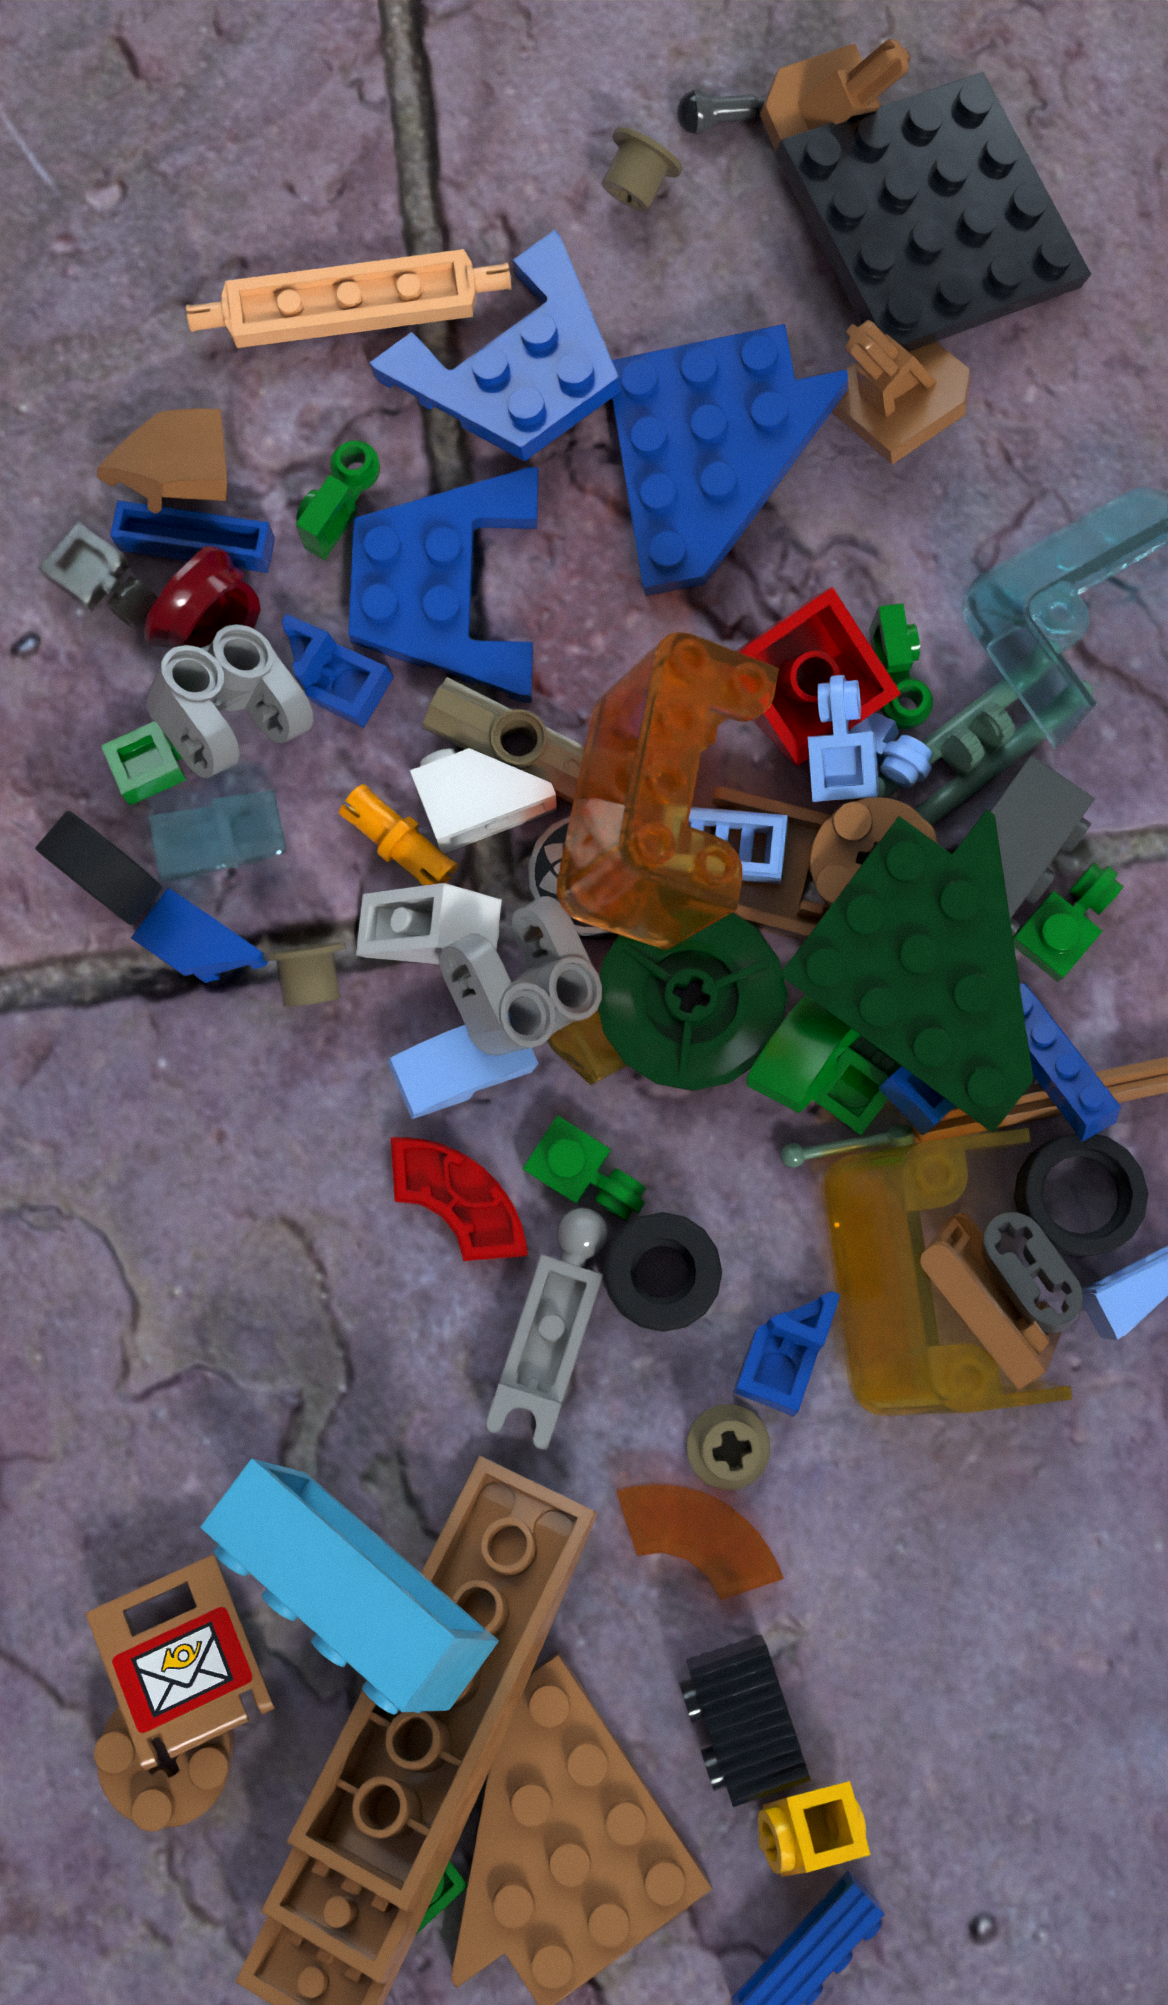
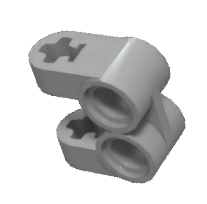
(227, 675)
(554, 961)

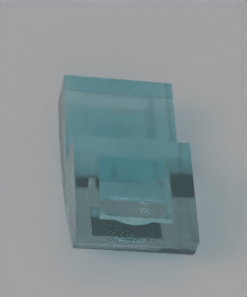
(216, 837)

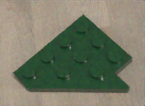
(928, 967)

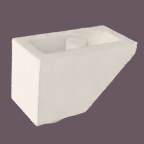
(477, 796)
(423, 920)

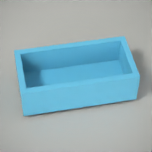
(347, 1589)

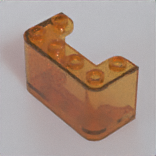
(628, 840)

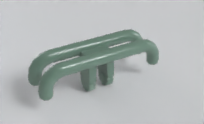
(977, 747)

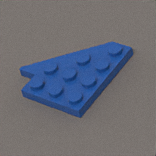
(708, 443)

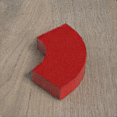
(459, 1193)

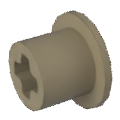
(638, 169)
(307, 973)
(728, 1446)

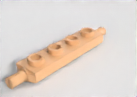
(349, 298)

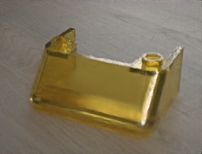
(887, 1296)

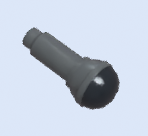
(700, 111)

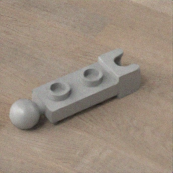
(551, 1327)

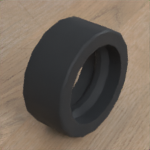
(99, 867)
(1128, 1180)

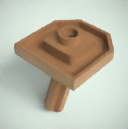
(830, 88)
(900, 395)

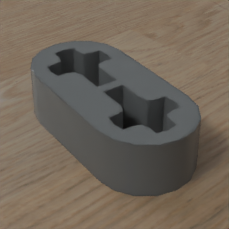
(1043, 1262)

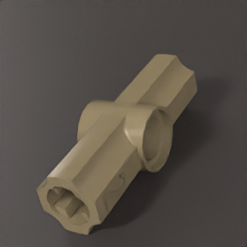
(483, 724)

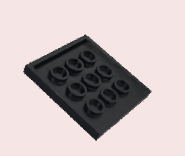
(932, 213)

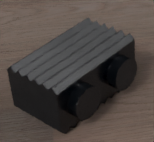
(746, 1719)

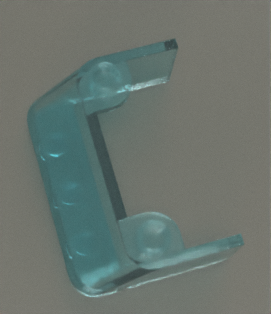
(1033, 610)

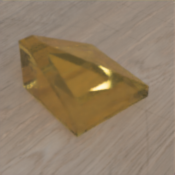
(586, 1049)

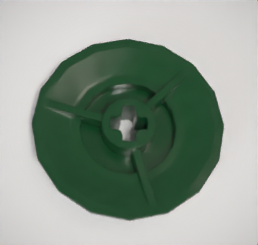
(712, 1042)

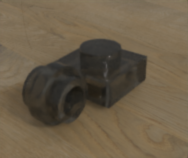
(90, 569)

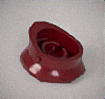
(201, 602)

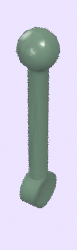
(794, 1154)

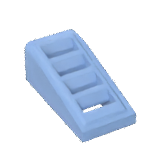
(749, 823)
(1127, 1295)

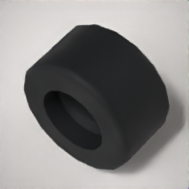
(701, 1262)

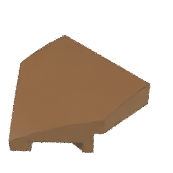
(172, 457)

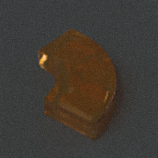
(701, 1530)

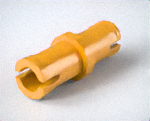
(397, 837)

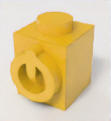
(812, 1830)

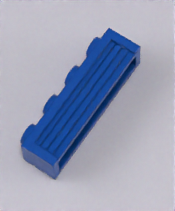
(183, 533)
(1065, 1072)
(815, 1948)

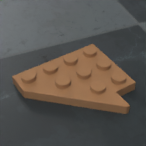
(568, 1848)

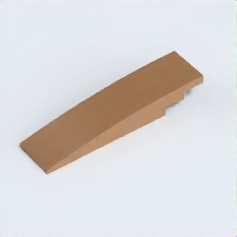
(407, 1781)

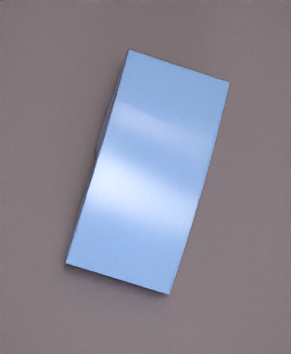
(451, 1070)

